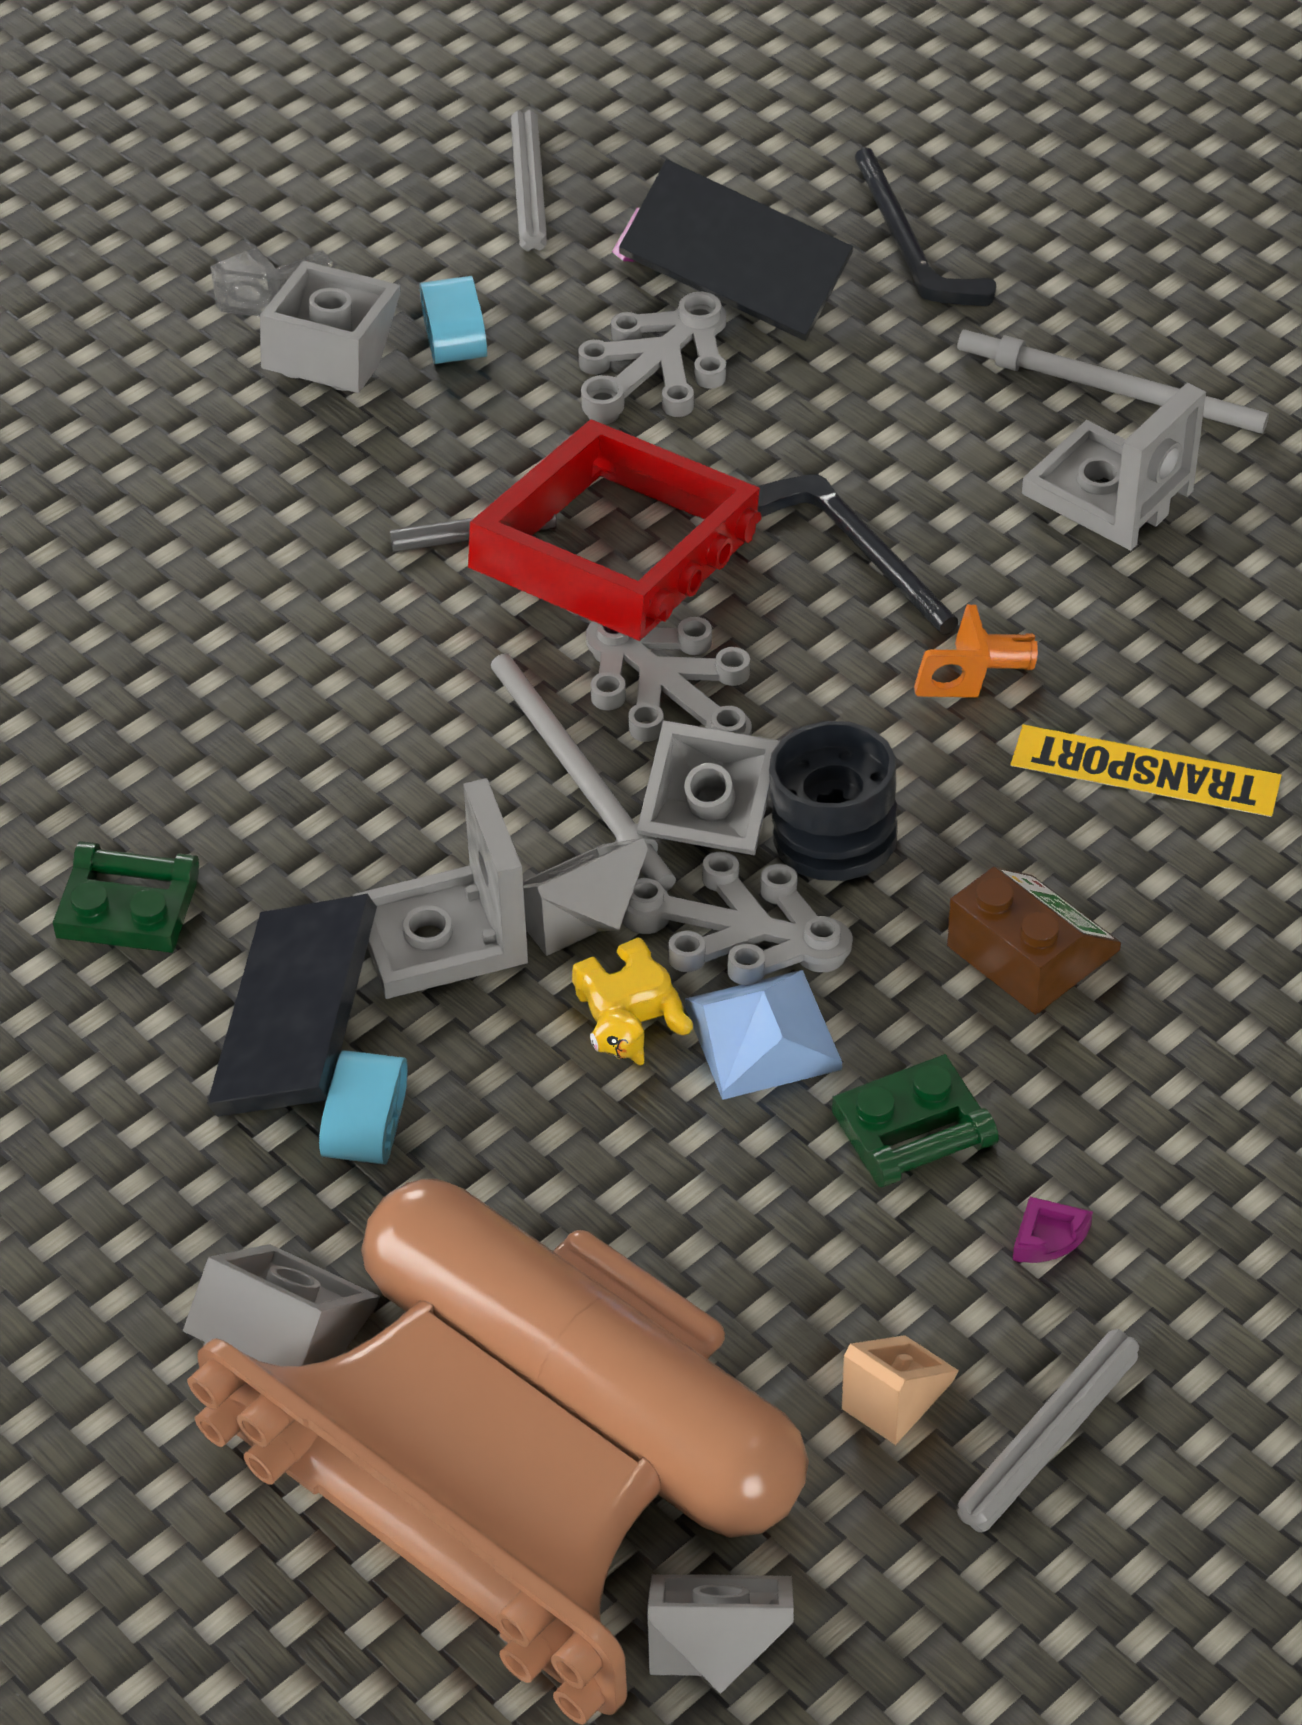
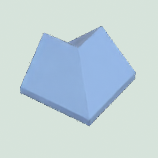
(763, 1034)

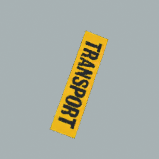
(1146, 770)

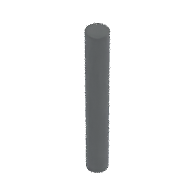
(437, 534)

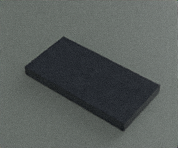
(736, 249)
(293, 1006)

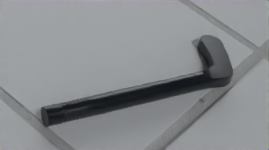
(928, 283)
(819, 492)

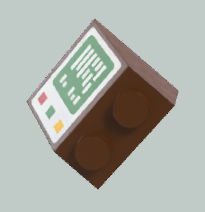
(1025, 937)

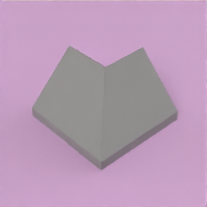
(707, 788)
(582, 894)
(715, 1623)

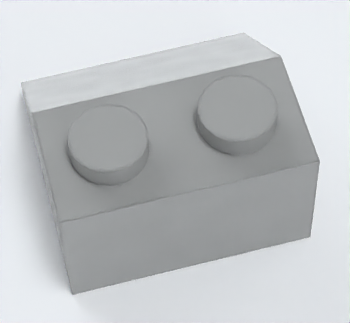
(328, 326)
(277, 1307)

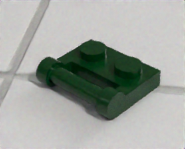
(125, 912)
(909, 1106)

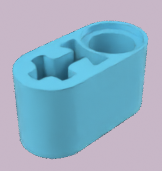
(453, 319)
(363, 1107)

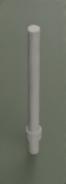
(1014, 353)
(578, 766)

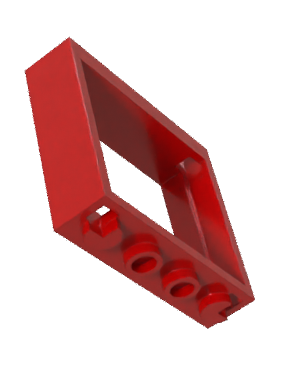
(507, 551)

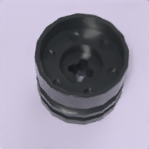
(834, 800)

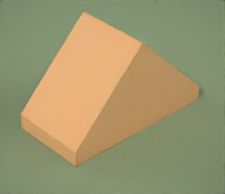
(892, 1384)

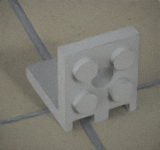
(1141, 470)
(473, 906)

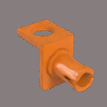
(974, 654)

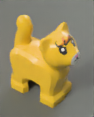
(628, 998)

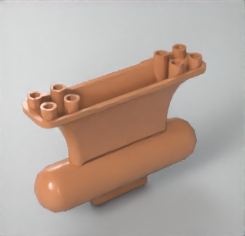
(514, 1425)

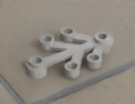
(696, 318)
(667, 675)
(807, 939)

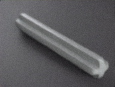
(528, 180)
(1047, 1431)

